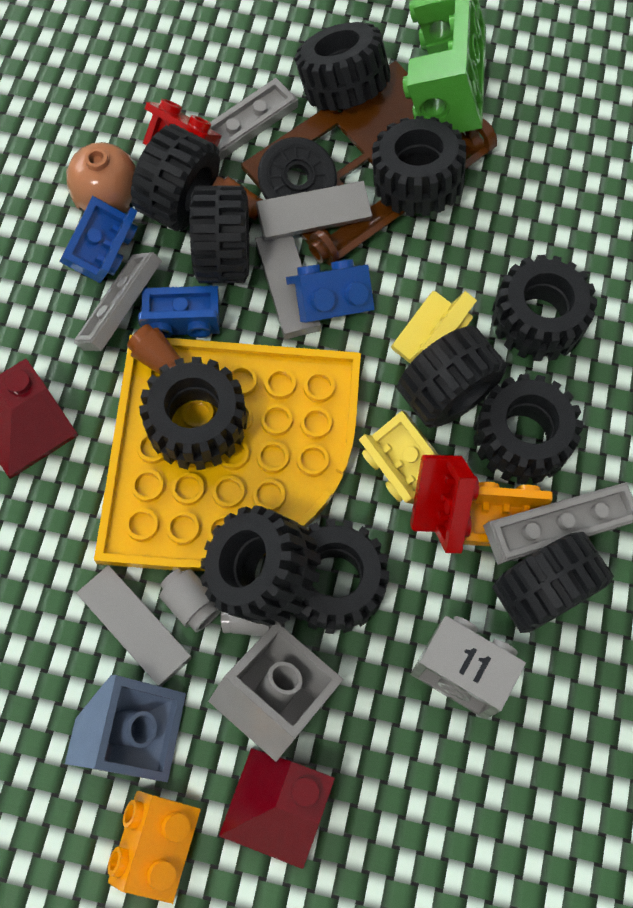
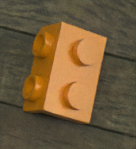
(499, 503)
(152, 847)

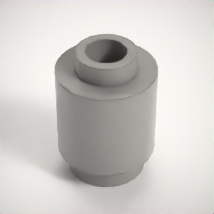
(187, 599)

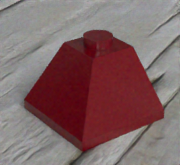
(29, 420)
(277, 808)

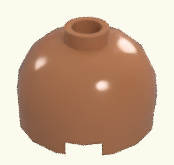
(101, 172)

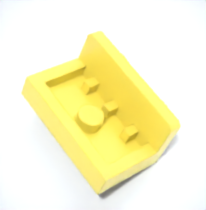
(432, 321)
(398, 454)

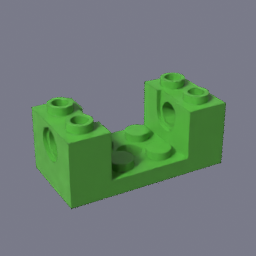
(451, 77)

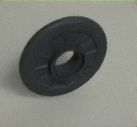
(290, 154)

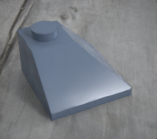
(128, 729)

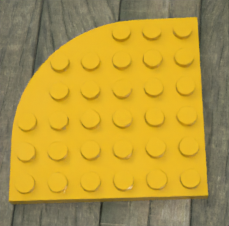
(289, 461)

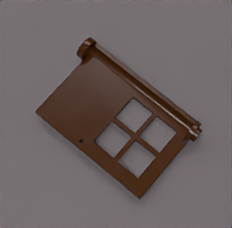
(362, 127)

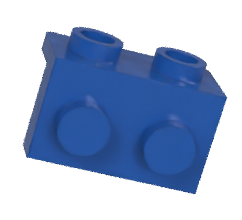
(98, 239)
(332, 292)
(181, 310)

